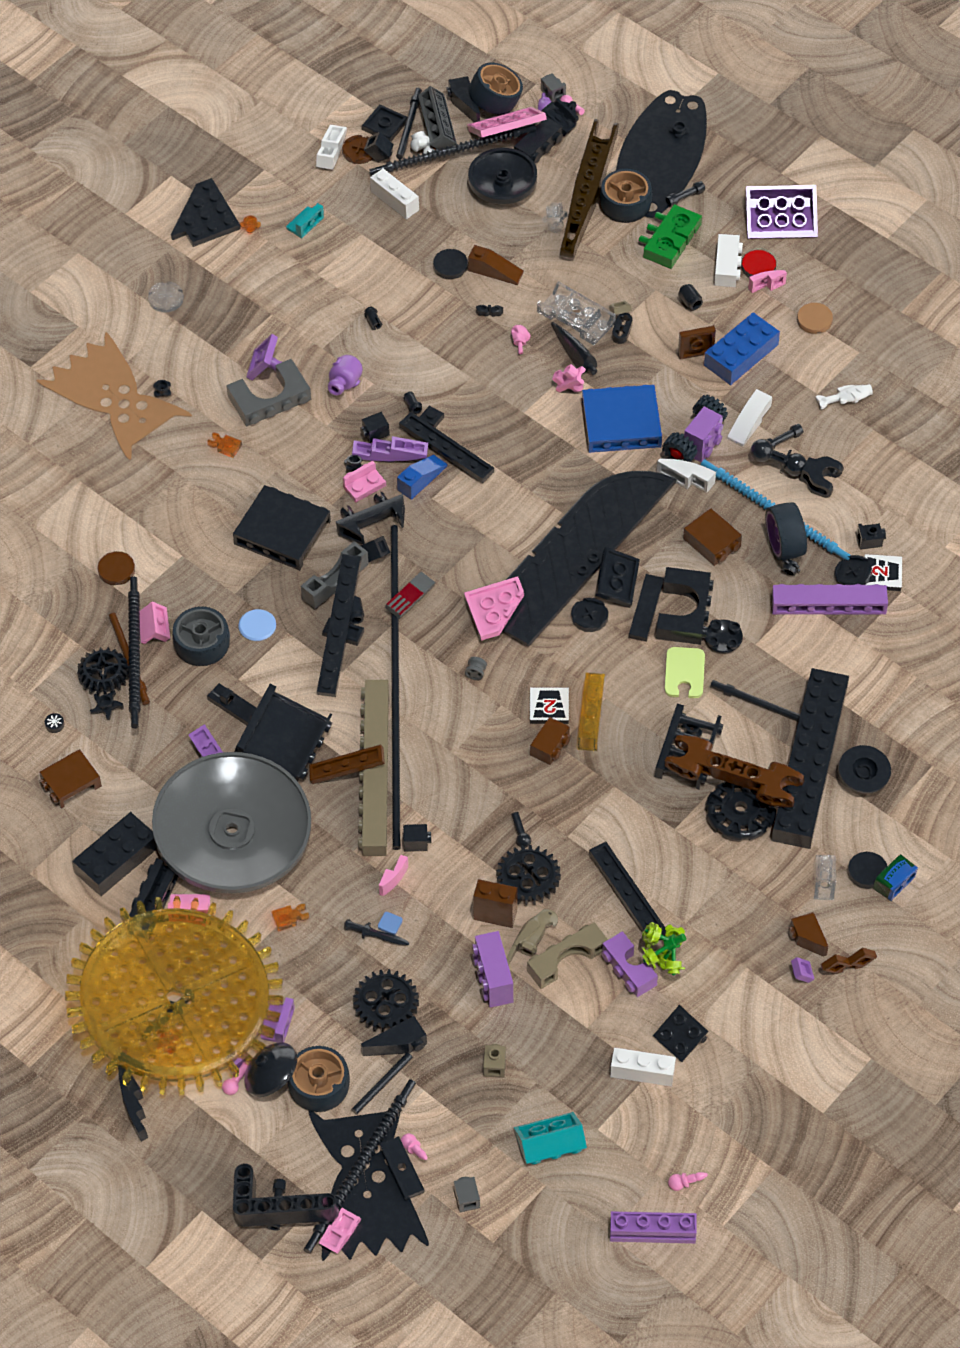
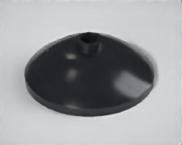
(270, 1069)

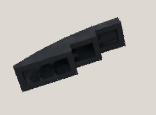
(131, 1095)

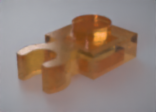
(227, 445)
(286, 917)

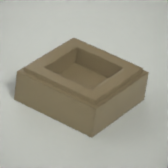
(620, 307)

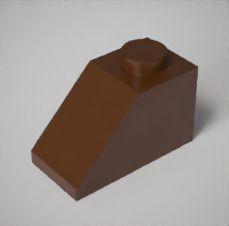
(808, 934)

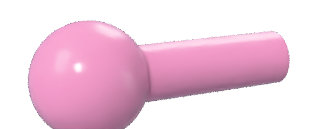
(566, 98)
(231, 1085)

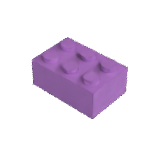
(493, 969)

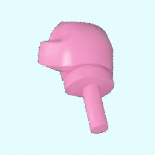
(520, 336)

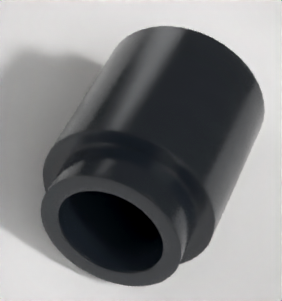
(690, 296)
(357, 611)

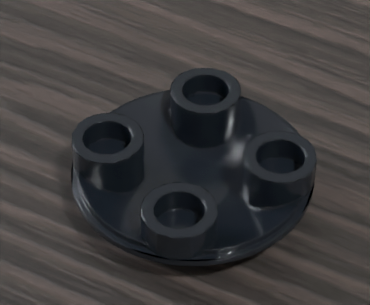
(724, 635)

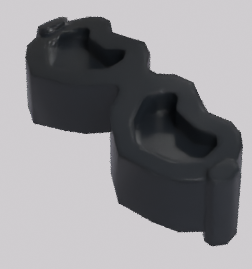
(492, 311)

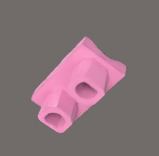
(569, 379)

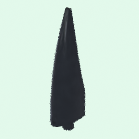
(576, 350)

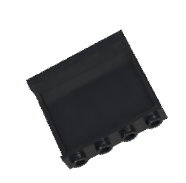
(280, 526)
(284, 733)

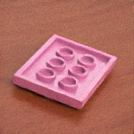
(506, 122)

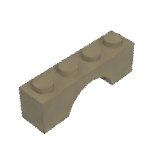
(585, 942)

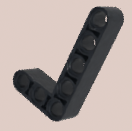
(275, 1206)

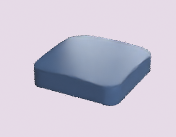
(390, 923)

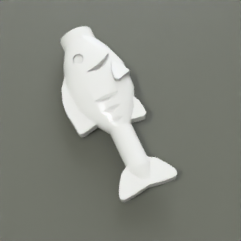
(846, 394)

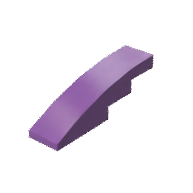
(395, 450)

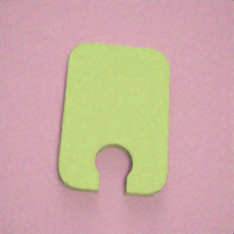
(687, 667)

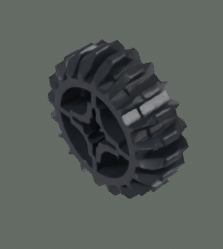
(92, 666)

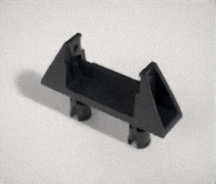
(351, 523)

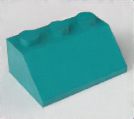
(550, 1138)

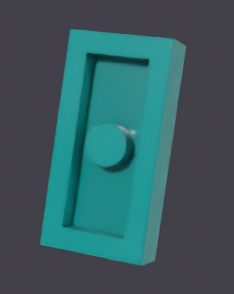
(306, 220)

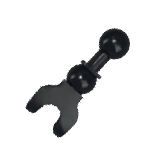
(811, 470)

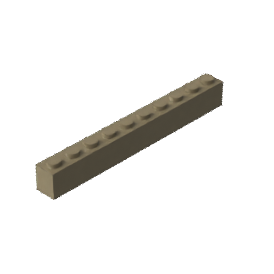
(374, 779)

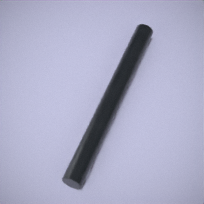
(381, 1083)

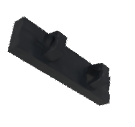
(238, 707)

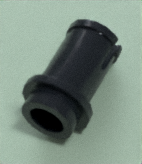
(371, 314)
(414, 406)

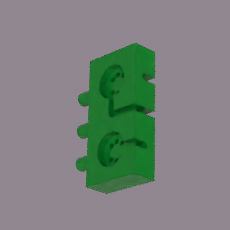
(671, 235)

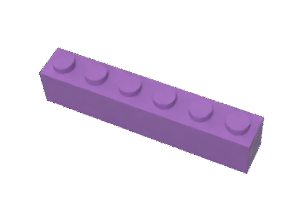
(829, 599)

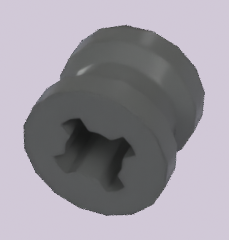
(475, 668)

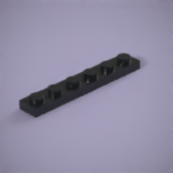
(447, 447)
(624, 886)

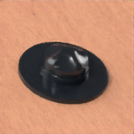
(864, 769)

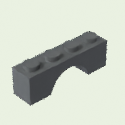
(319, 589)

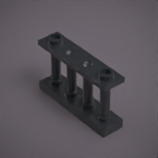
(669, 749)

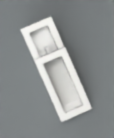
(331, 147)
(750, 417)
(687, 473)

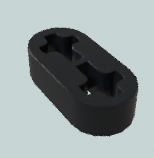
(623, 328)

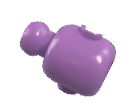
(344, 374)

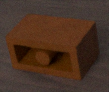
(550, 741)

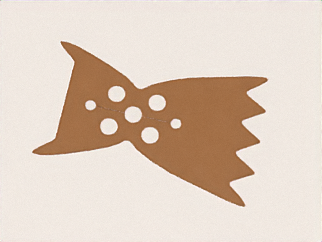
(108, 367)

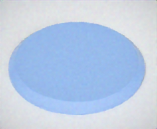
(257, 625)

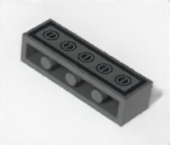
(437, 118)

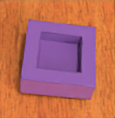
(802, 970)

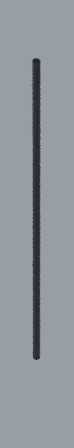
(395, 695)

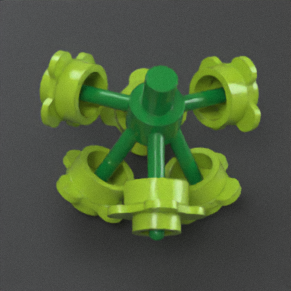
(665, 956)

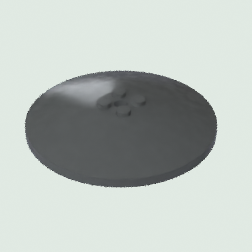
(223, 793)

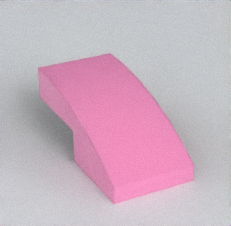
(769, 279)
(392, 878)
(340, 1231)

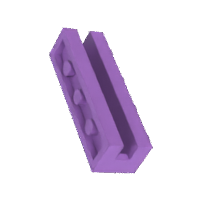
(653, 1227)

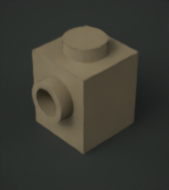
(494, 1061)

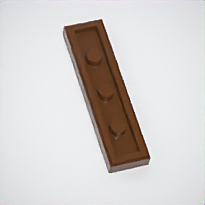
(346, 764)

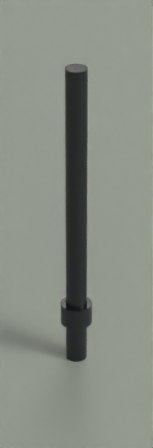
(414, 102)
(730, 690)

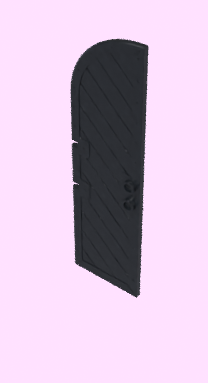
(575, 550)

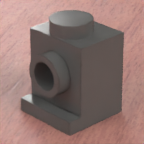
(553, 87)

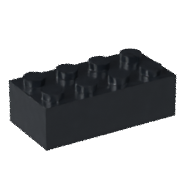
(115, 854)

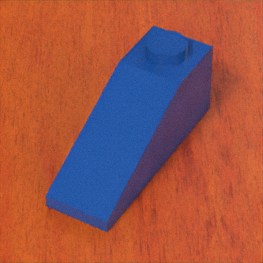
(419, 475)

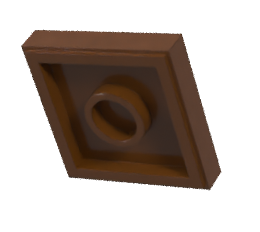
(696, 341)

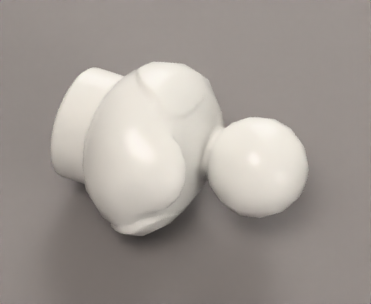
(421, 141)

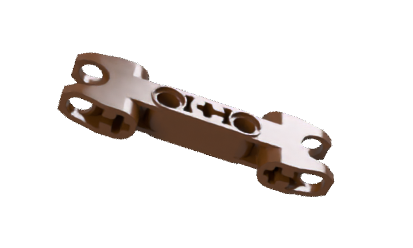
(766, 781)

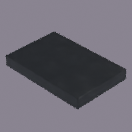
(617, 577)

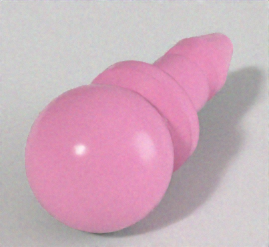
(412, 1145)
(677, 1181)

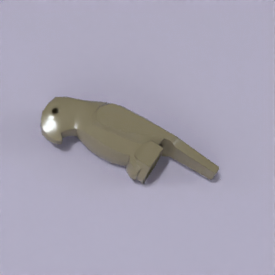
(532, 933)

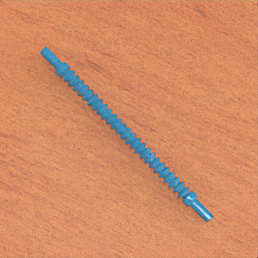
(721, 473)

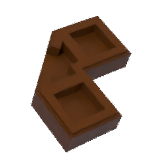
(859, 959)

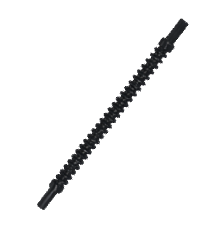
(134, 652)

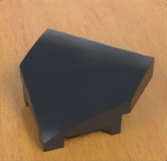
(563, 114)

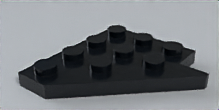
(205, 215)

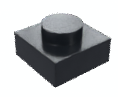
(432, 416)

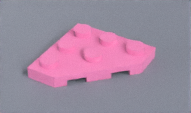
(494, 606)

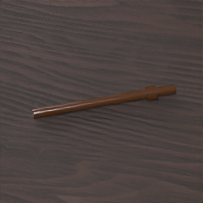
(124, 646)

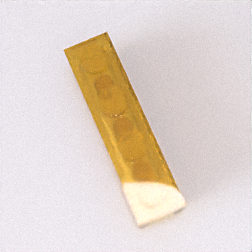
(591, 711)

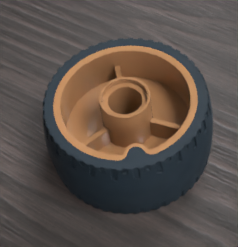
(495, 88)
(626, 195)
(322, 1092)

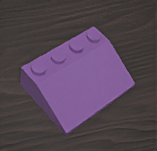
(781, 211)

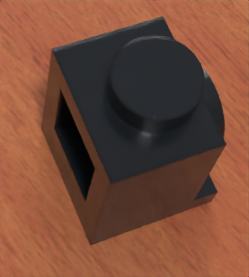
(870, 536)

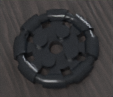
(738, 819)

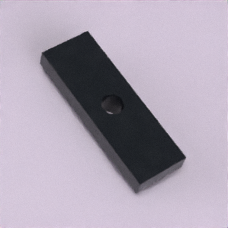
(398, 1158)

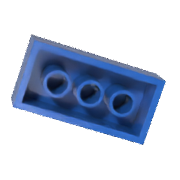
(741, 348)

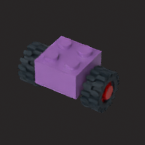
(701, 433)

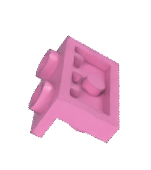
(363, 482)

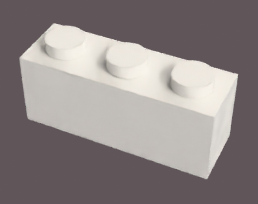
(394, 193)
(728, 260)
(643, 1067)

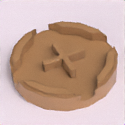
(814, 318)

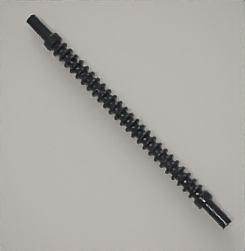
(516, 132)
(399, 1101)

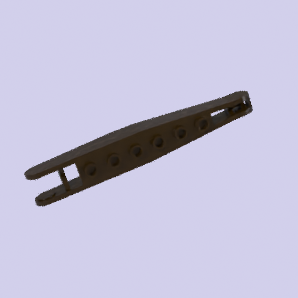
(588, 186)

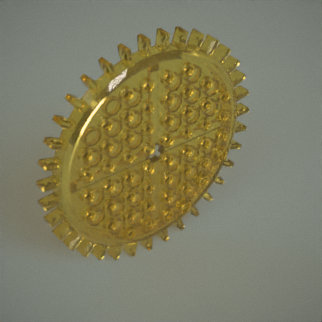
(184, 926)

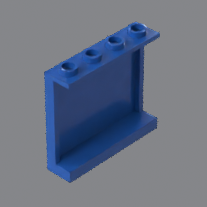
(622, 418)

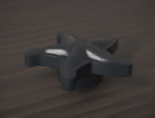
(106, 704)

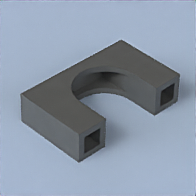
(254, 409)

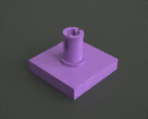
(263, 357)

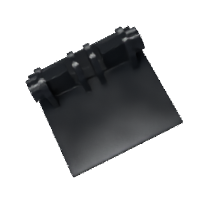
(681, 1033)

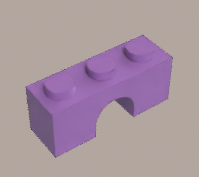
(636, 977)

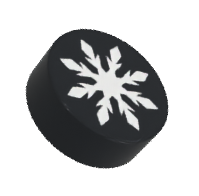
(54, 723)

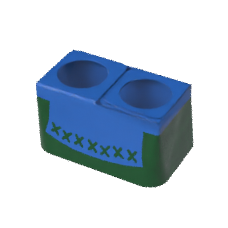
(895, 877)

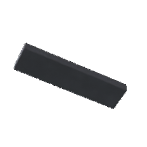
(646, 607)

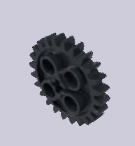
(541, 865)
(385, 1000)

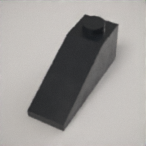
(459, 93)
(402, 1038)

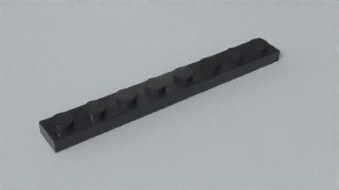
(339, 625)

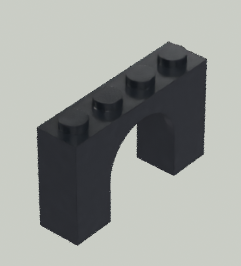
(687, 627)

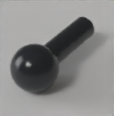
(522, 838)

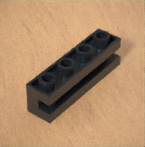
(158, 883)

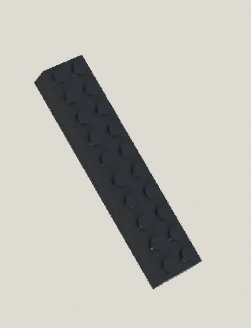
(811, 756)

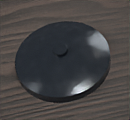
(502, 175)

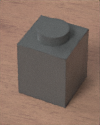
(466, 1194)

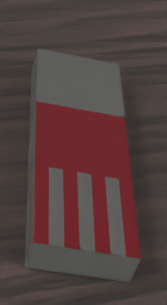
(410, 595)

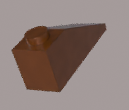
(490, 264)

